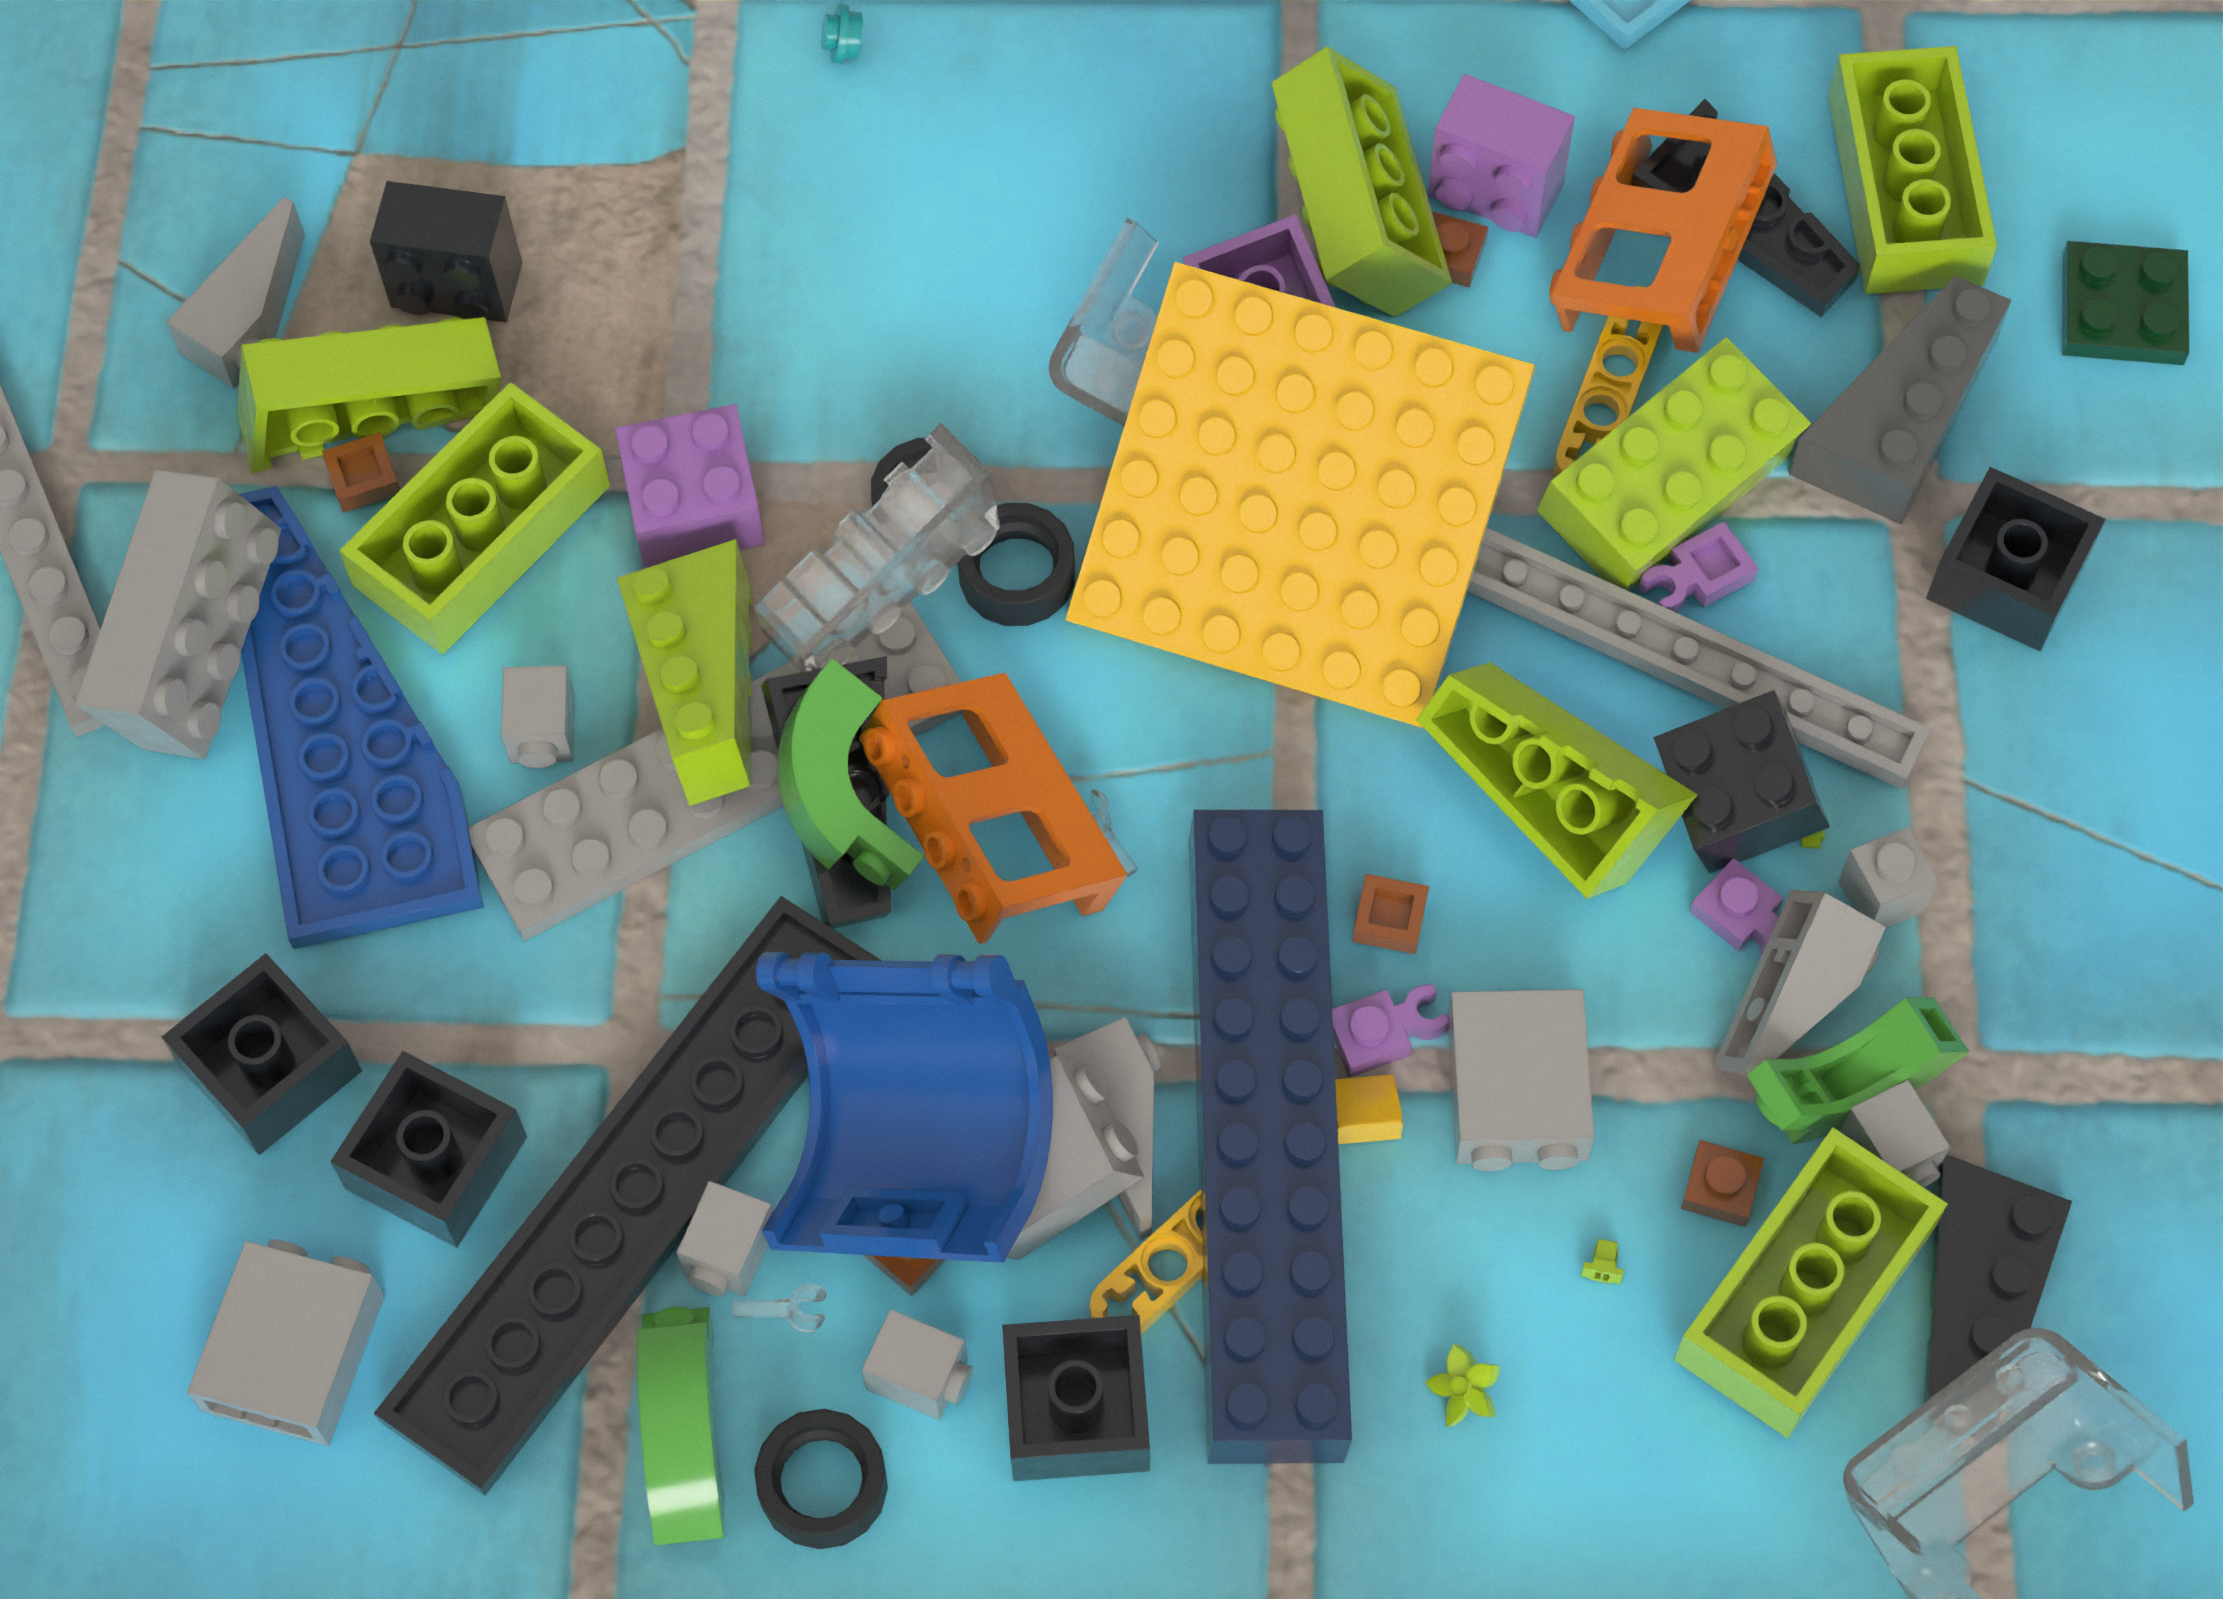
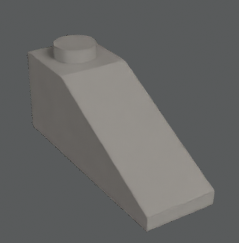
(241, 296)
(1804, 972)
(1128, 1069)

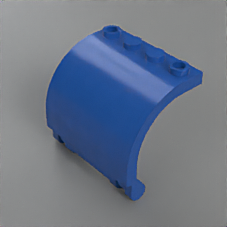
(920, 1106)

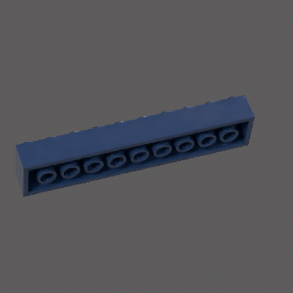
(1267, 1140)

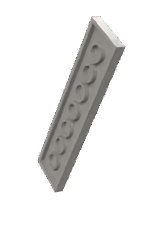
(631, 812)

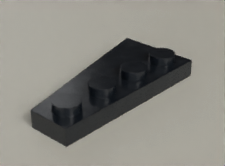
(1783, 242)
(841, 891)
(1988, 1265)

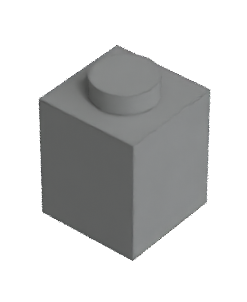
(538, 715)
(1889, 878)
(1899, 1133)
(724, 1241)
(917, 1365)

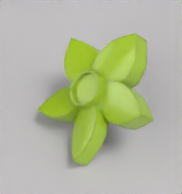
(1465, 1386)

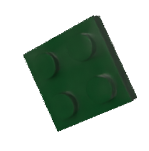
(2125, 303)

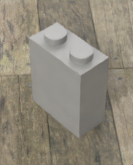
(1520, 1078)
(1087, 1157)
(287, 1341)

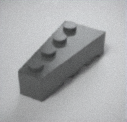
(1898, 412)

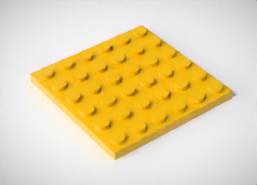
(1300, 493)

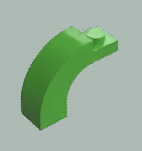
(818, 785)
(1817, 1091)
(679, 1425)

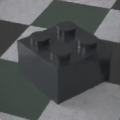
(446, 251)
(2015, 558)
(1746, 781)
(262, 1053)
(429, 1148)
(1076, 1398)

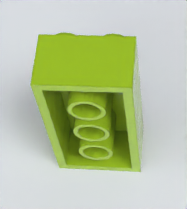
(1911, 169)
(1360, 183)
(1673, 466)
(475, 518)
(1809, 1282)

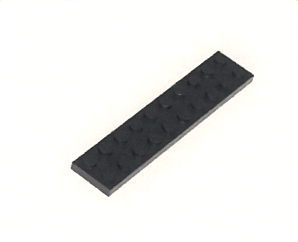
(611, 1216)

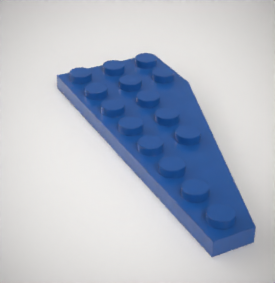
(352, 784)

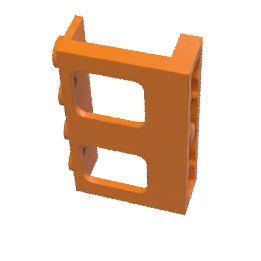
(1703, 225)
(1022, 780)

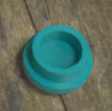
(842, 33)

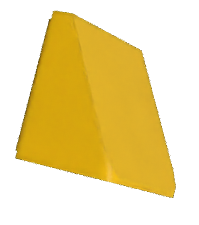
(1368, 1109)

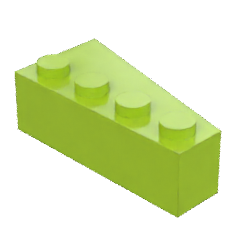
(361, 384)
(695, 654)
(1555, 777)

